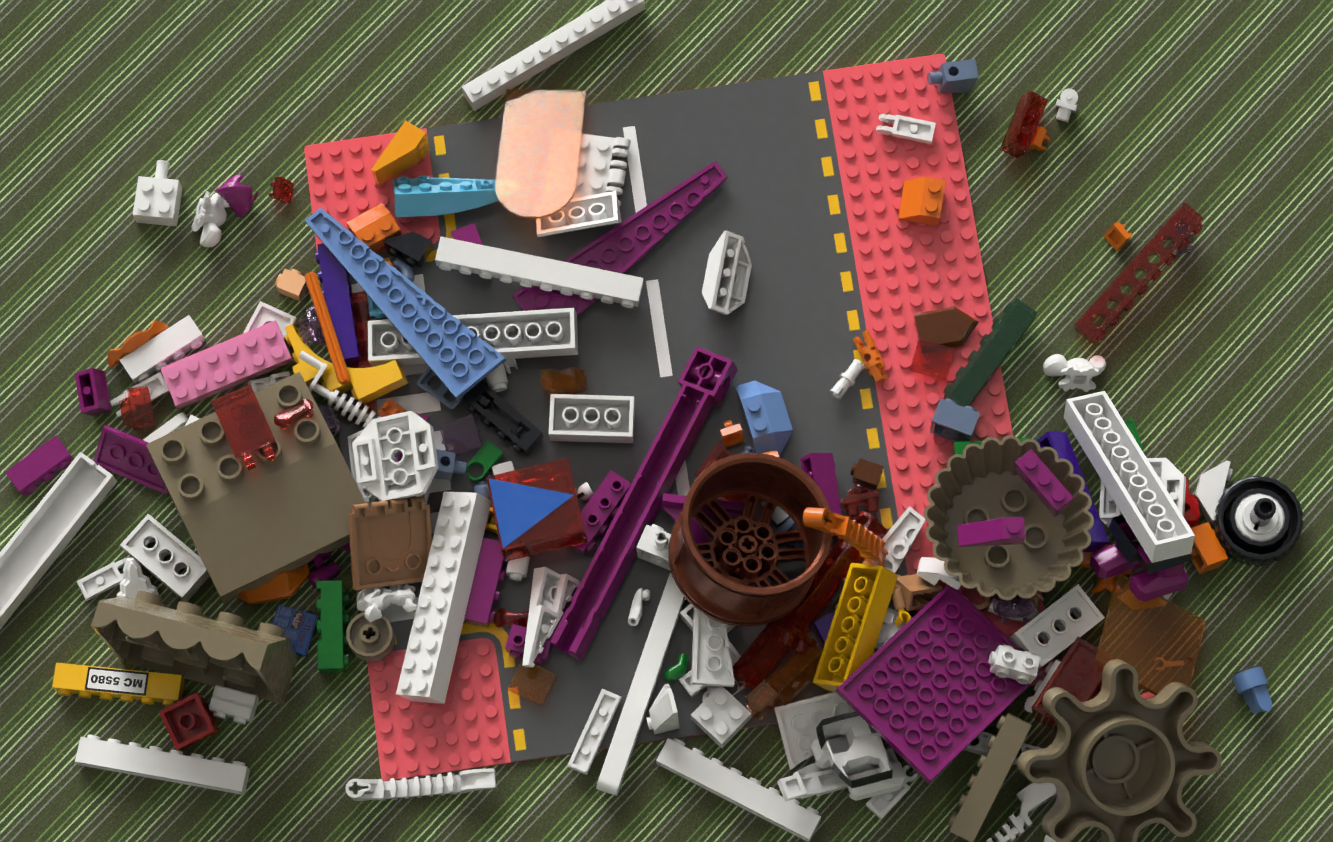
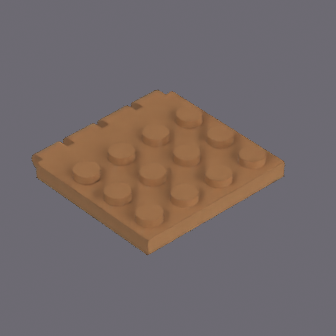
(389, 542)

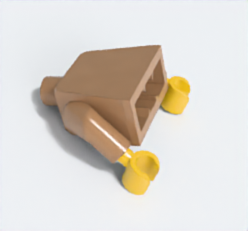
(912, 594)

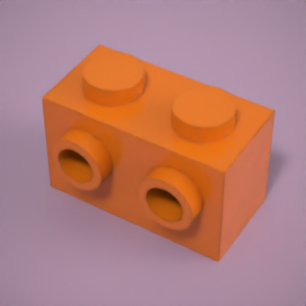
(1206, 549)

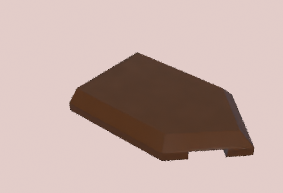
(945, 326)

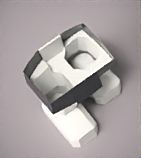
(856, 756)

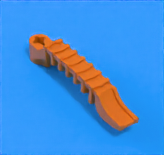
(838, 525)

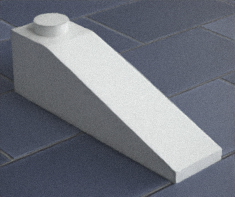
(663, 712)

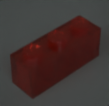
(1023, 124)

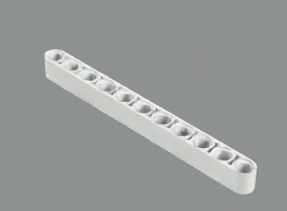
(641, 689)

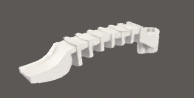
(381, 790)

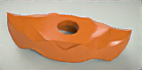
(134, 342)

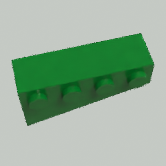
(332, 627)

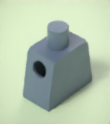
(955, 76)
(451, 467)

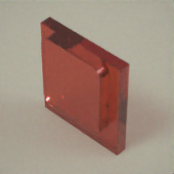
(932, 359)

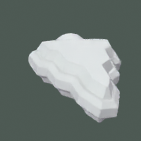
(134, 580)

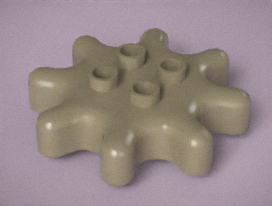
(1119, 759)

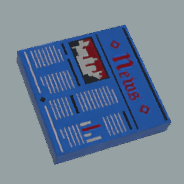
(298, 627)

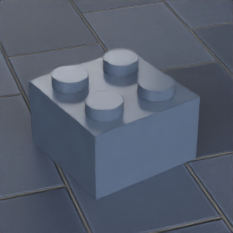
(954, 421)

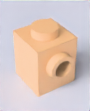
(292, 284)

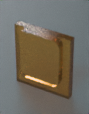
(532, 683)

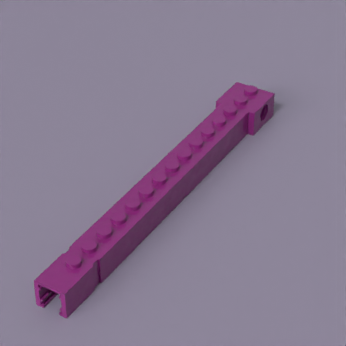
(702, 386)

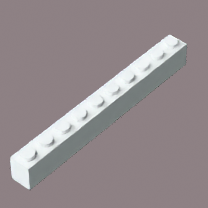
(549, 50)
(539, 271)

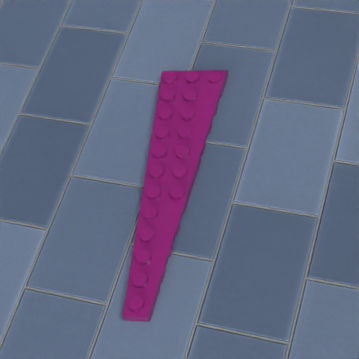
(630, 240)

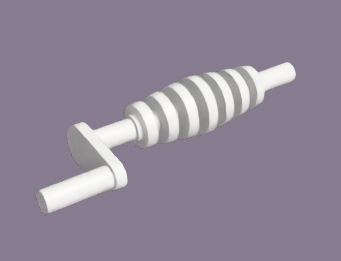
(333, 397)

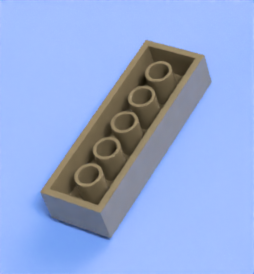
(989, 778)

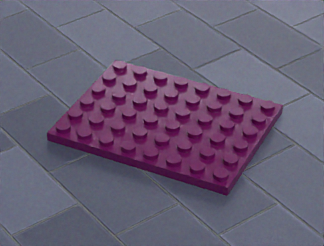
(933, 683)

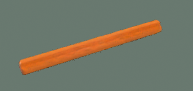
(327, 328)

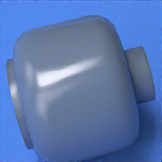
(482, 489)

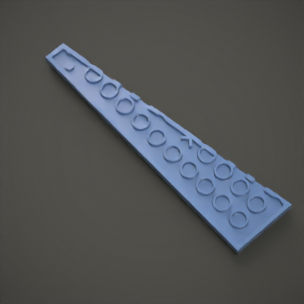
(439, 338)

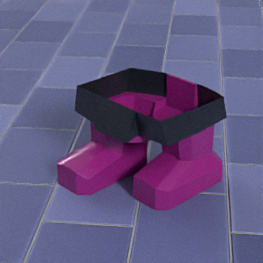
(1123, 556)

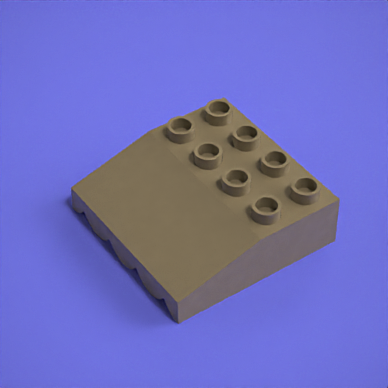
(266, 517)
(197, 647)

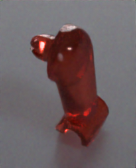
(287, 416)
(508, 618)

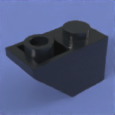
(411, 247)

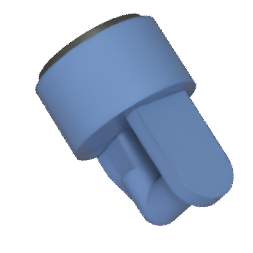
(1252, 685)

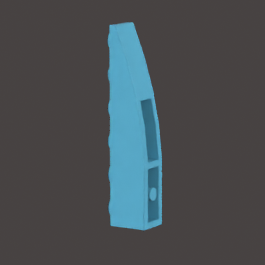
(440, 195)

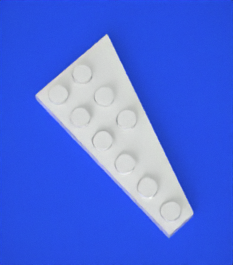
(799, 722)

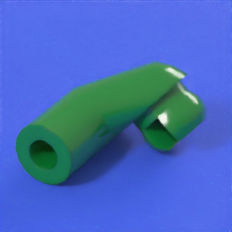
(678, 670)

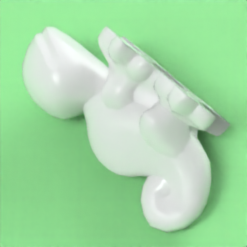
(210, 215)
(1077, 371)

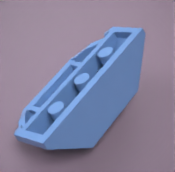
(765, 416)

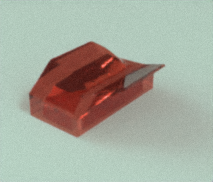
(137, 408)

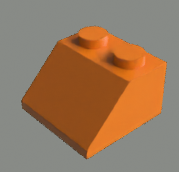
(922, 200)
(374, 227)

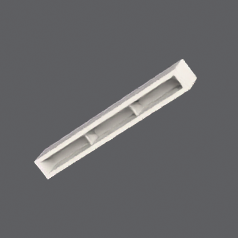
(162, 765)
(738, 790)

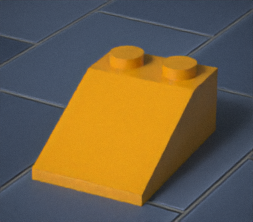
(402, 153)

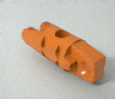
(871, 357)

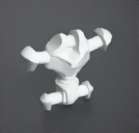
(377, 599)

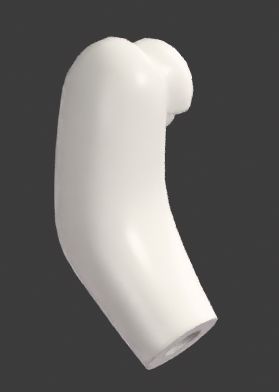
(637, 606)

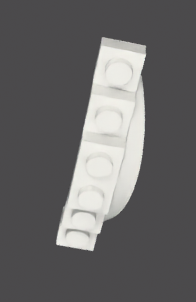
(815, 781)

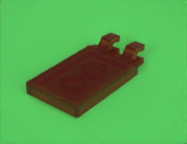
(244, 424)

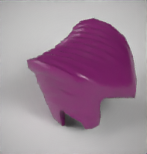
(237, 195)

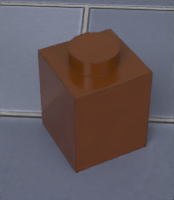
(867, 473)

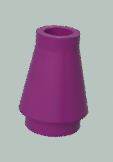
(323, 573)

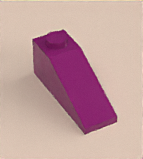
(992, 532)

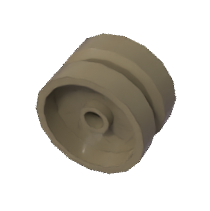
(375, 648)

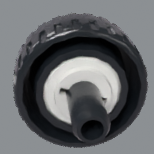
(1258, 520)

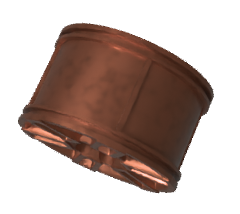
(725, 588)

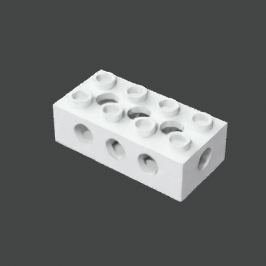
(166, 544)
(1058, 615)

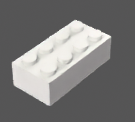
(591, 418)

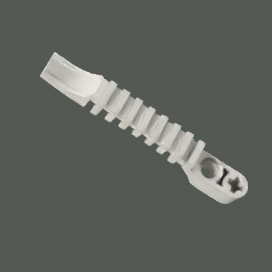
(1031, 798)

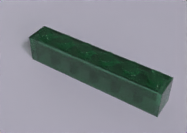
(991, 354)

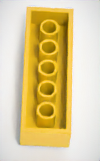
(855, 623)

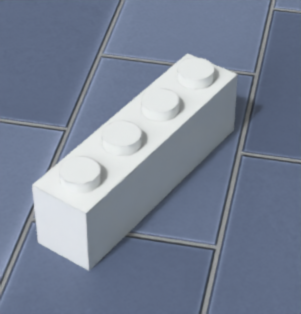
(163, 350)

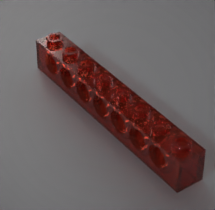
(1183, 216)

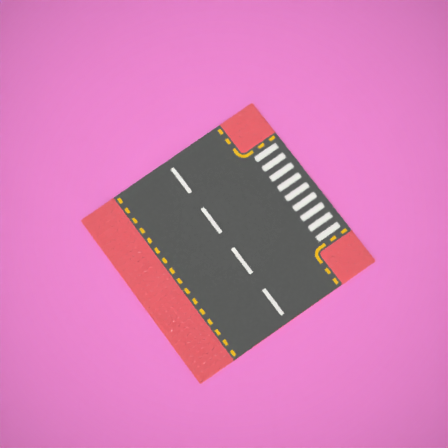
(828, 261)

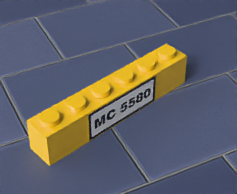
(118, 683)

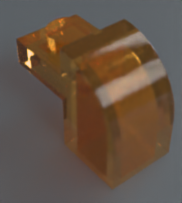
(564, 382)

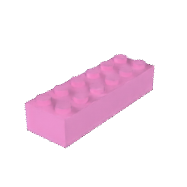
(226, 365)

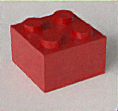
(189, 721)

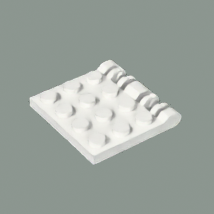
(596, 165)

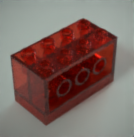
(1076, 675)

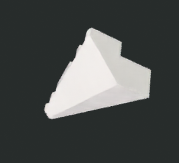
(547, 600)

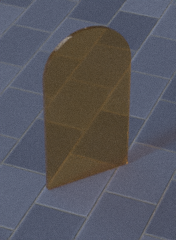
(539, 151)

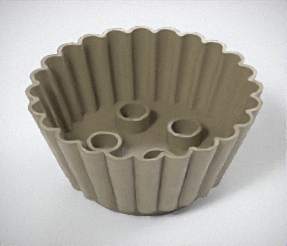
(985, 488)

